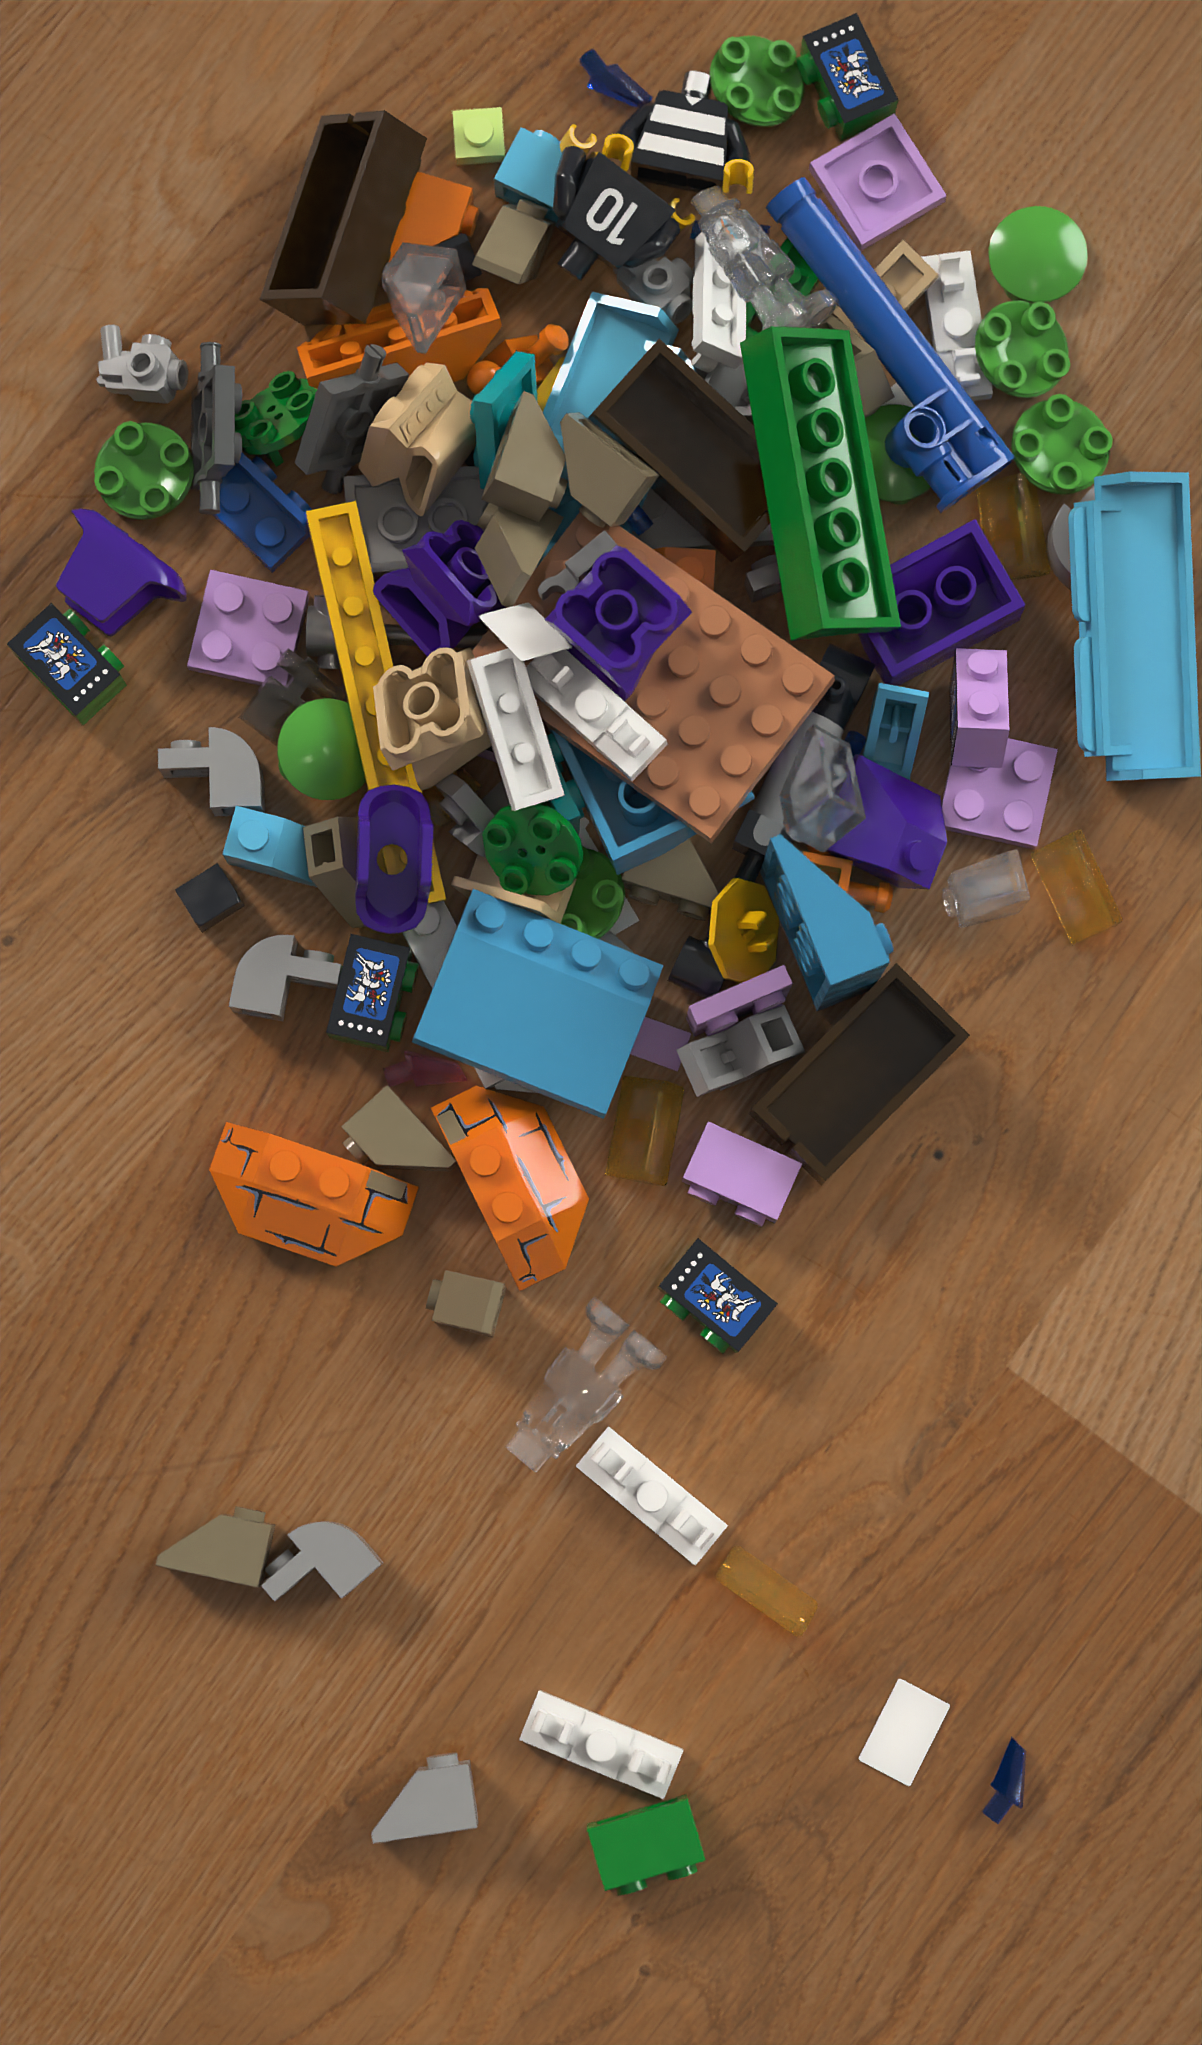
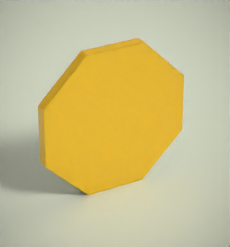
(743, 930)

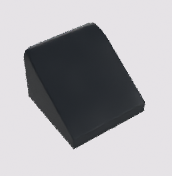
(209, 897)

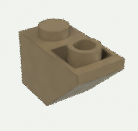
(332, 863)
(675, 878)

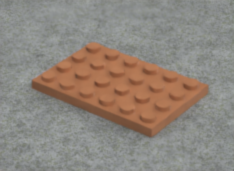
(714, 689)

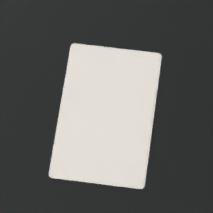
(525, 631)
(904, 1732)

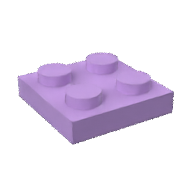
(877, 182)
(246, 628)
(1003, 801)
(754, 996)

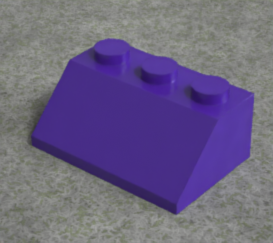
(946, 600)

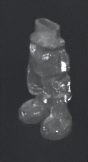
(757, 264)
(577, 1393)

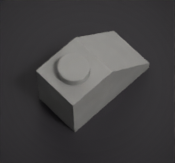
(432, 1802)

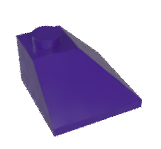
(901, 830)

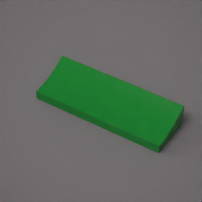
(819, 482)

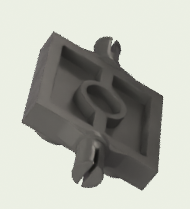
(343, 415)
(213, 434)

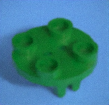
(275, 416)
(539, 869)

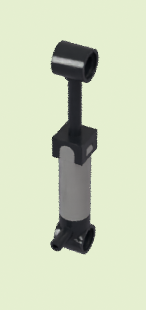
(695, 965)

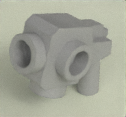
(660, 285)
(146, 372)

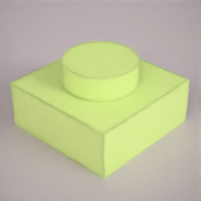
(478, 136)

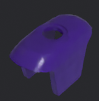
(114, 575)
(402, 819)

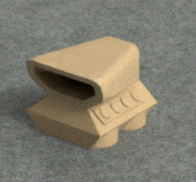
(420, 437)
(430, 716)

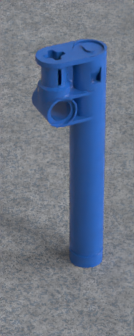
(956, 440)

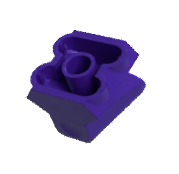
(440, 589)
(618, 619)

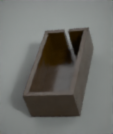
(343, 218)
(695, 445)
(859, 1073)

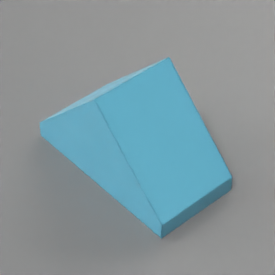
(895, 727)

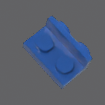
(261, 513)

